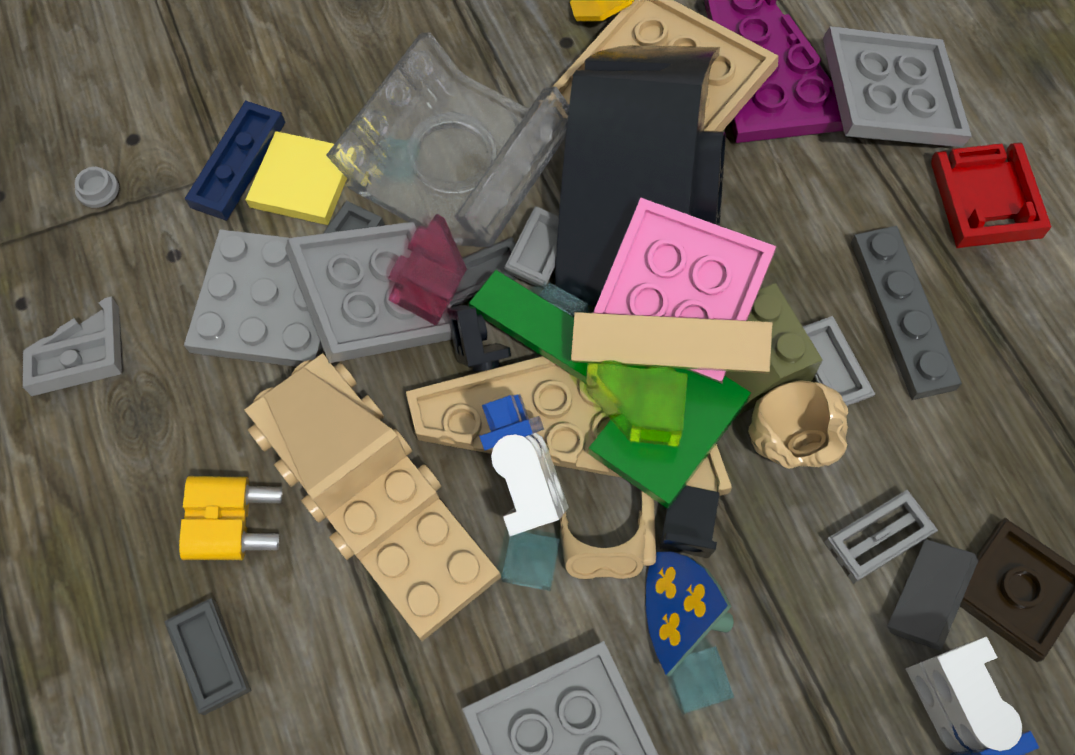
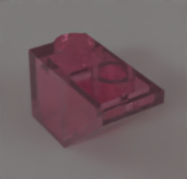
(430, 274)

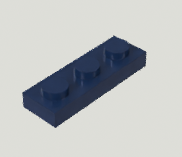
(234, 160)

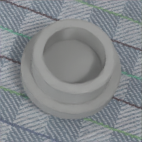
(96, 187)

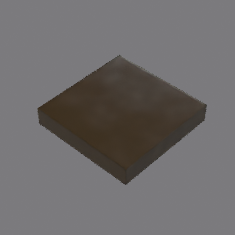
(1021, 590)

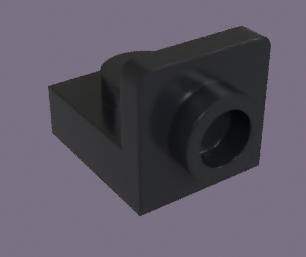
(468, 332)

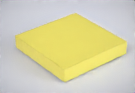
(297, 179)

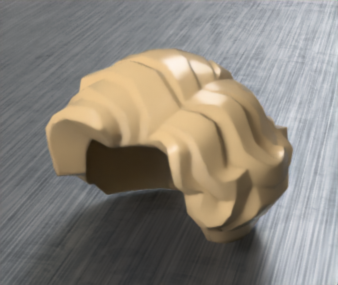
(800, 425)

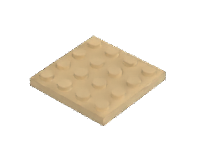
(733, 75)

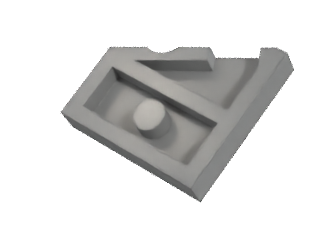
(75, 353)

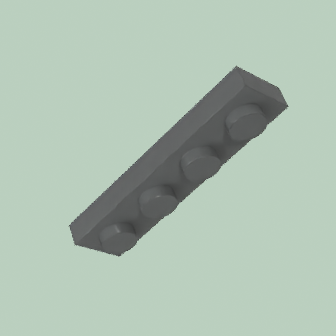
(905, 313)

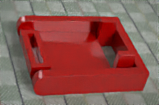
(983, 188)

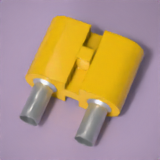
(217, 518)

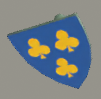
(682, 607)

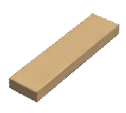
(672, 342)

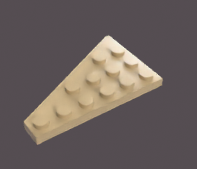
(571, 419)

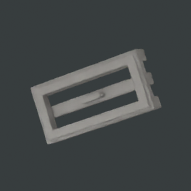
(848, 557)

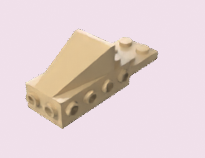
(371, 493)

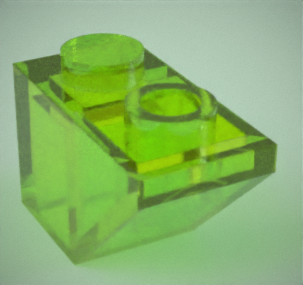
(640, 402)

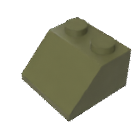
(792, 351)

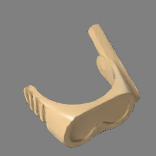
(618, 561)

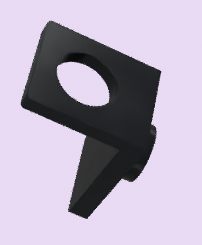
(691, 523)

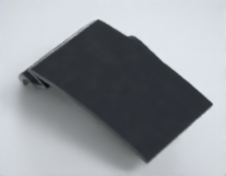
(629, 138)

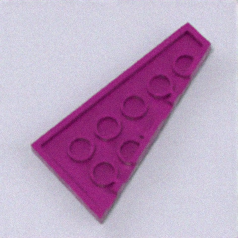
(798, 93)

